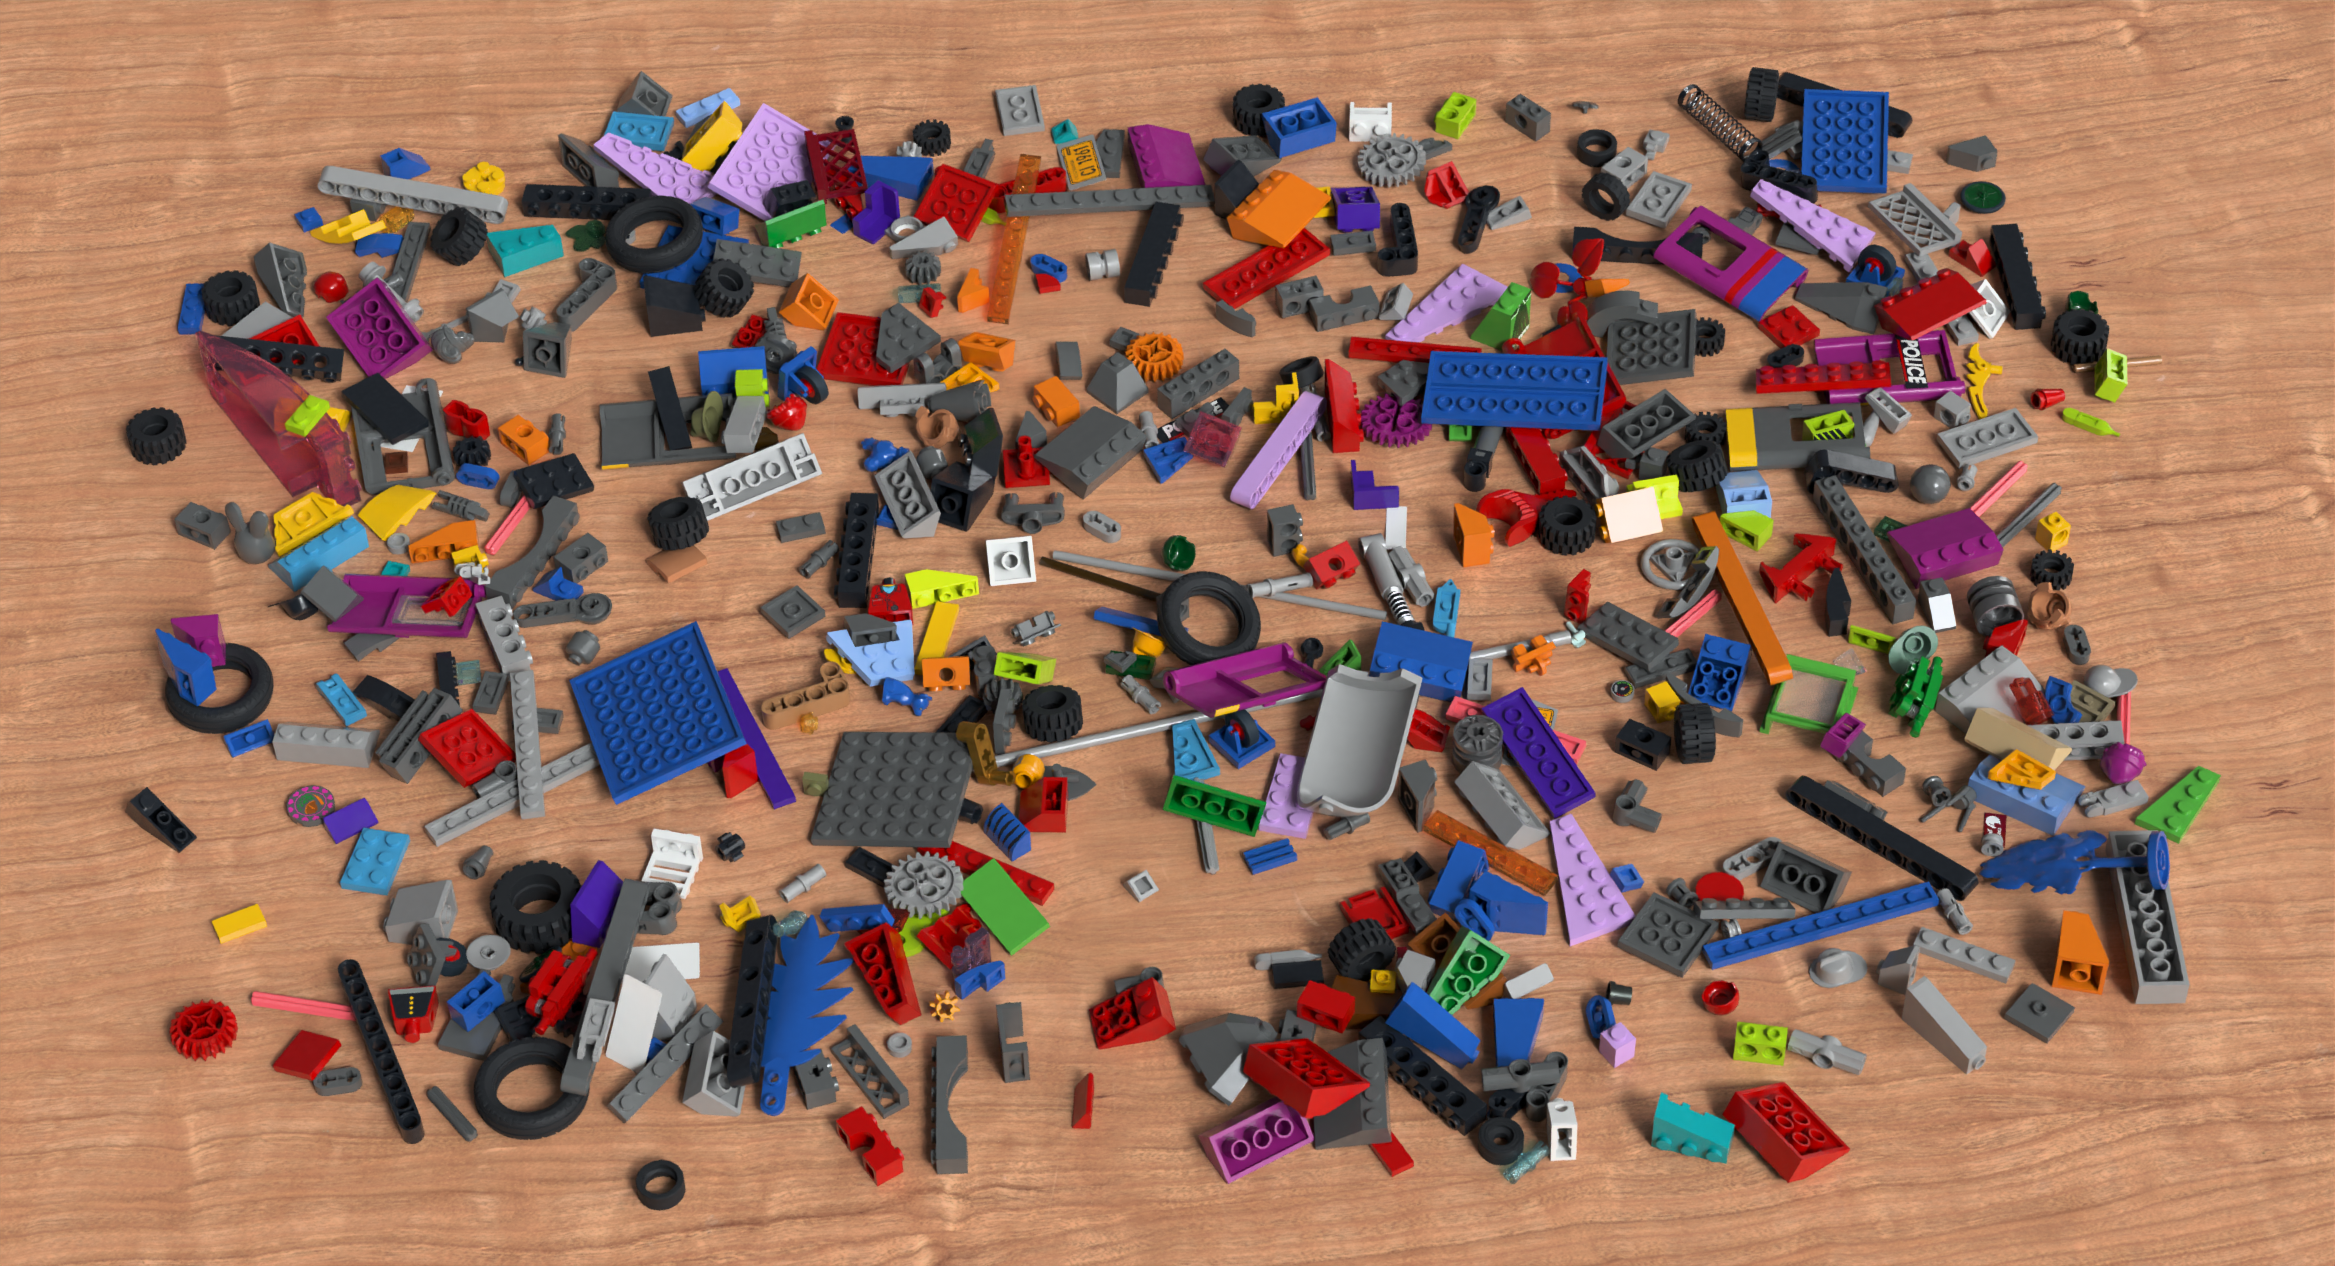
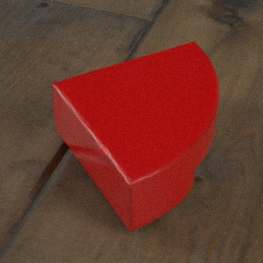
(1047, 283)

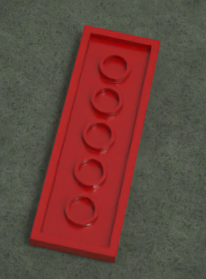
(1266, 269)
(1826, 377)

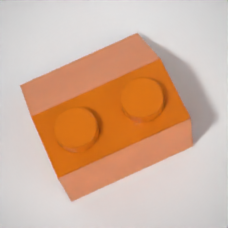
(808, 304)
(988, 350)
(1472, 536)

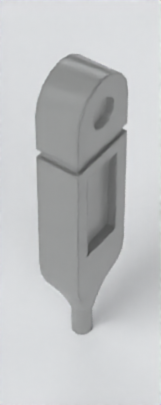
(1265, 960)

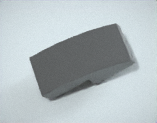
(1237, 321)
(1068, 360)
(363, 644)

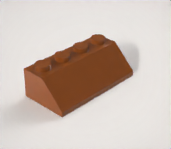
(1434, 943)

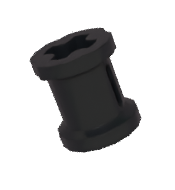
(847, 124)

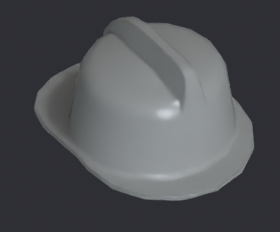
(1837, 968)

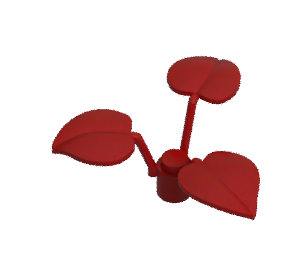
(1545, 276)

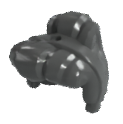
(451, 345)

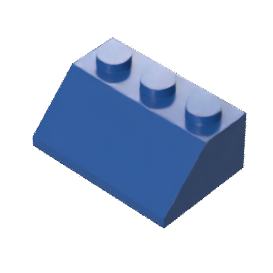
(1299, 127)
(720, 367)

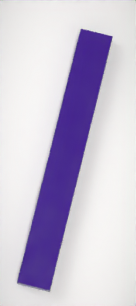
(768, 770)

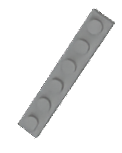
(1960, 328)

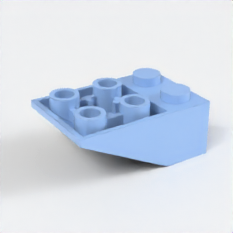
(1744, 492)

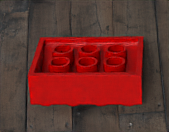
(1928, 304)
(1303, 1075)
(1784, 1130)

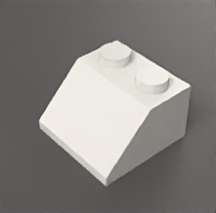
(1010, 560)

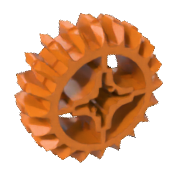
(1155, 356)

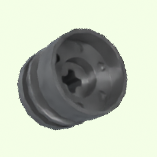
(1993, 604)
(1477, 740)

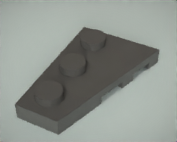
(1110, 149)

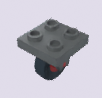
(435, 957)

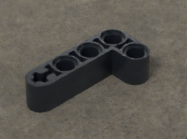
(1758, 167)
(1403, 257)
(1851, 471)

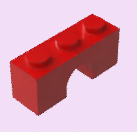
(861, 1130)

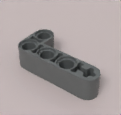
(597, 286)

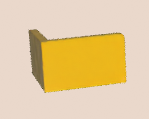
(1277, 410)

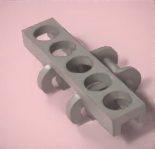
(473, 572)

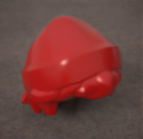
(789, 414)

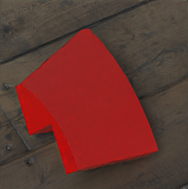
(949, 932)

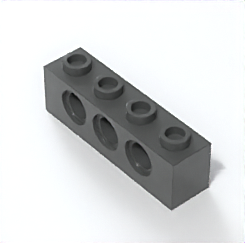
(1198, 383)

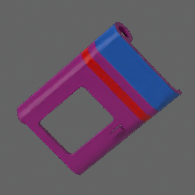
(1750, 281)

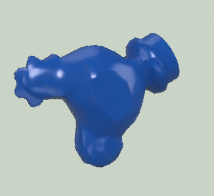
(882, 453)

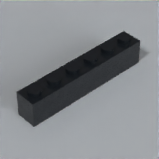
(1153, 254)
(2017, 276)

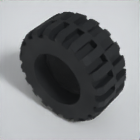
(530, 884)

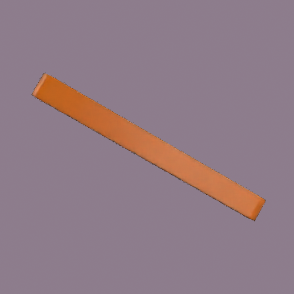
(1743, 600)

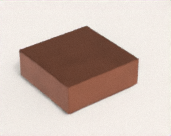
(396, 462)

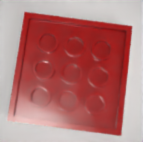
(852, 353)

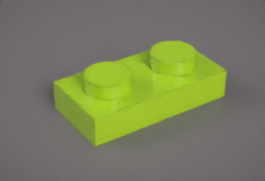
(307, 415)

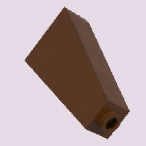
(1367, 1003)

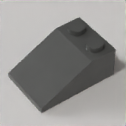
(1249, 149)

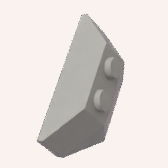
(1587, 474)

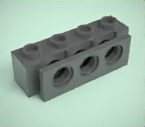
(401, 751)

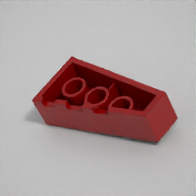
(886, 969)

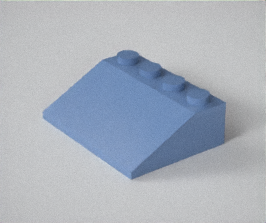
(2038, 808)

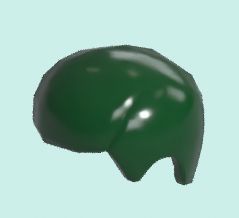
(2080, 300)
(1178, 553)

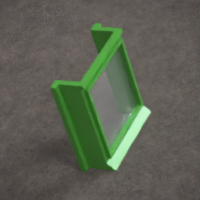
(1813, 698)

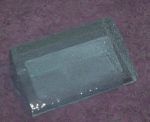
(913, 293)

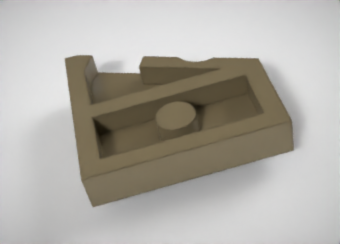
(2090, 703)

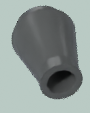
(476, 864)

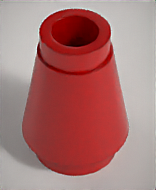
(2045, 398)

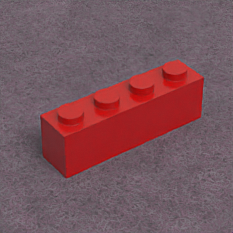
(1537, 459)

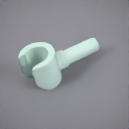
(1577, 637)

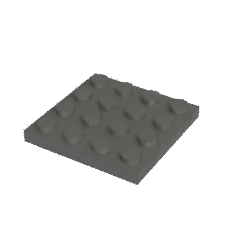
(1653, 351)

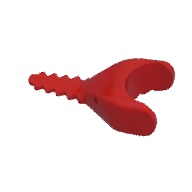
(1517, 510)

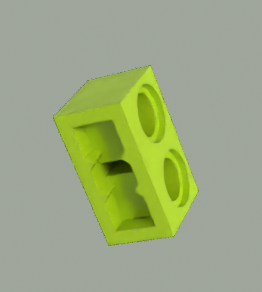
(1455, 115)
(2110, 375)
(1760, 1043)

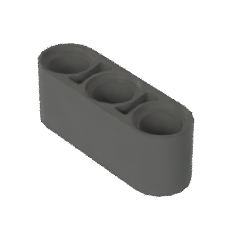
(1543, 1094)

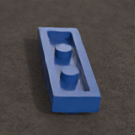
(192, 310)
(856, 917)

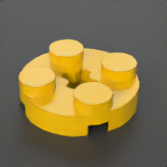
(476, 179)

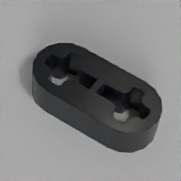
(1789, 355)

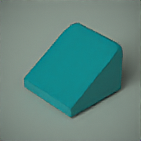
(1064, 132)

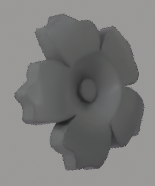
(1585, 105)

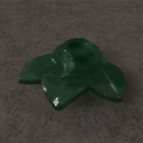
(587, 235)

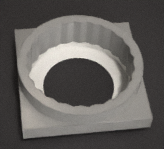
(903, 223)

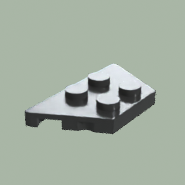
(1404, 380)

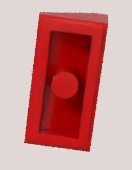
(1083, 1103)

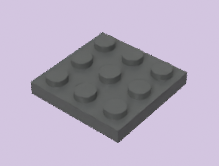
(1667, 935)

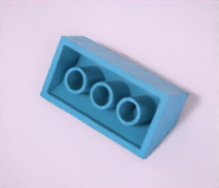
(327, 549)

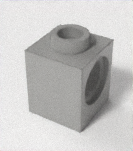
(1952, 410)

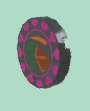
(310, 805)

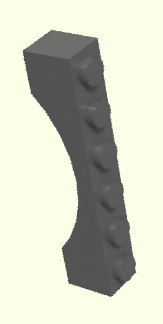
(513, 581)
(951, 1144)

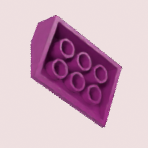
(1163, 157)
(379, 331)
(1946, 547)

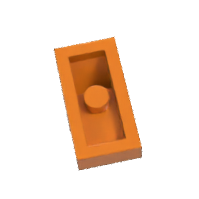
(972, 292)

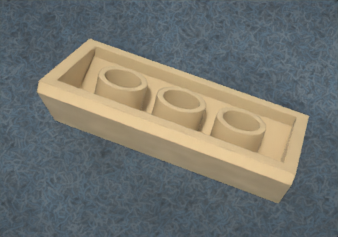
(2002, 735)

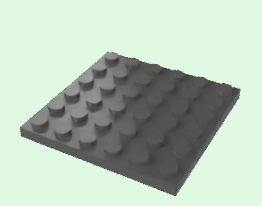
(894, 790)

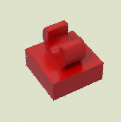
(931, 302)

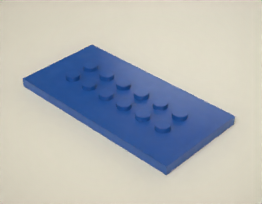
(1515, 390)

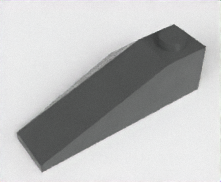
(284, 276)

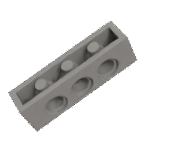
(503, 636)
(2084, 738)

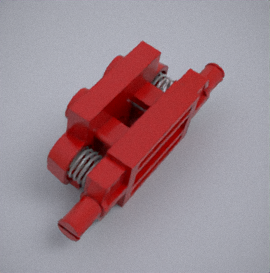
(557, 987)

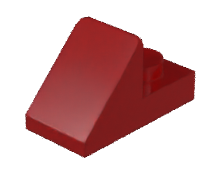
(1973, 257)

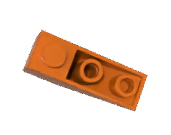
(444, 542)

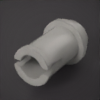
(1966, 479)

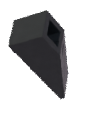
(159, 820)

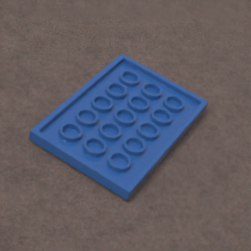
(1846, 140)

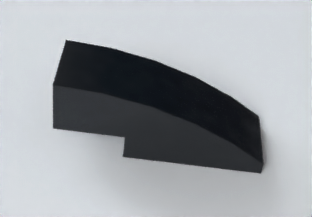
(1837, 605)

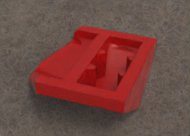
(1445, 186)
(1427, 732)

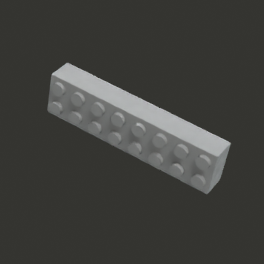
(2147, 926)

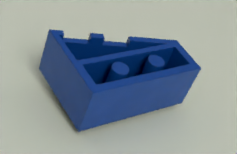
(1457, 878)

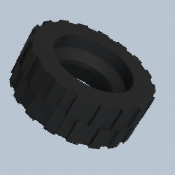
(1598, 205)

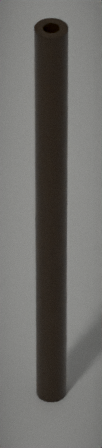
(1097, 578)

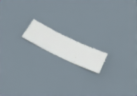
(1396, 527)

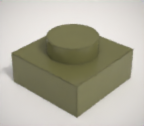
(815, 784)

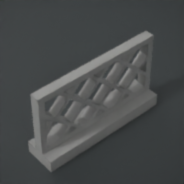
(1924, 214)

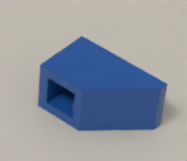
(403, 164)

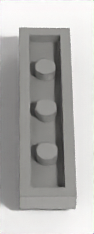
(1964, 955)

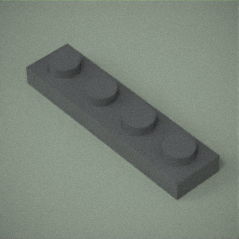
(1737, 909)

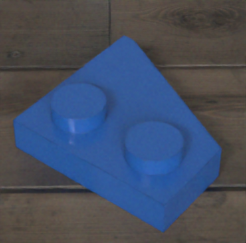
(1167, 458)

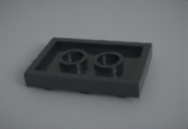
(557, 477)

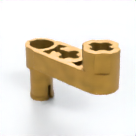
(982, 754)

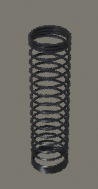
(1743, 148)

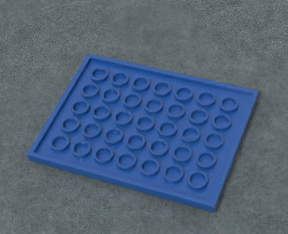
(657, 712)

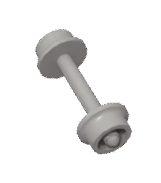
(372, 271)

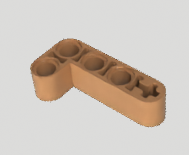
(818, 698)

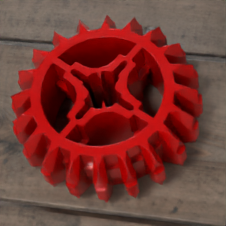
(202, 1023)

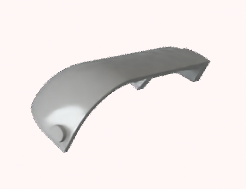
(1357, 741)

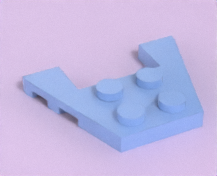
(879, 660)

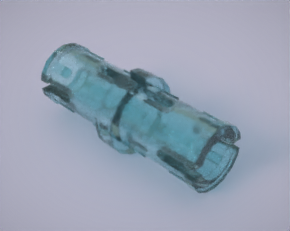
(1526, 1162)

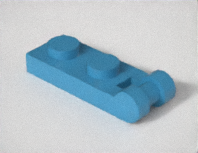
(341, 699)

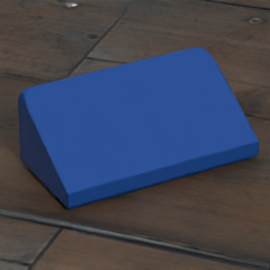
(249, 738)

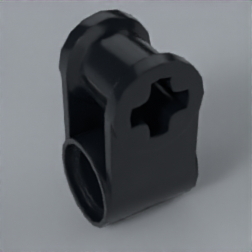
(1505, 1103)

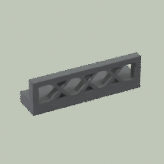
(877, 1066)

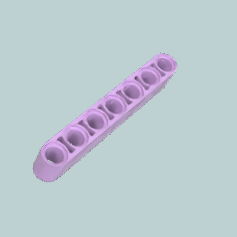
(1278, 450)

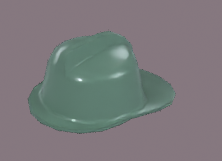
(1912, 644)

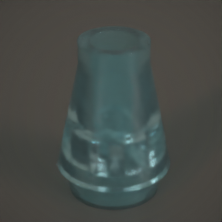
(790, 924)

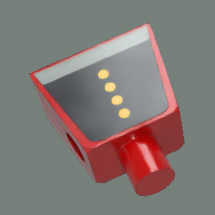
(414, 1010)

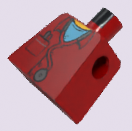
(890, 601)

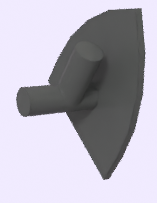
(1077, 782)

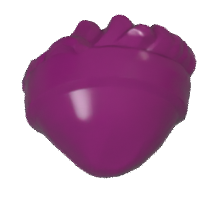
(2122, 762)

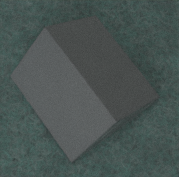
(331, 594)

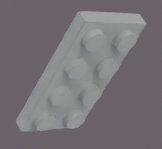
(1987, 438)

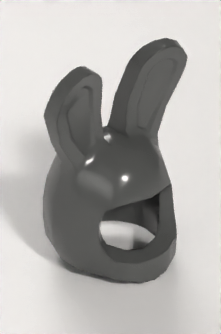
(252, 538)

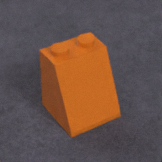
(2079, 955)

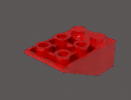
(1133, 1016)

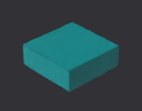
(396, 569)

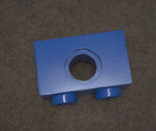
(475, 1001)

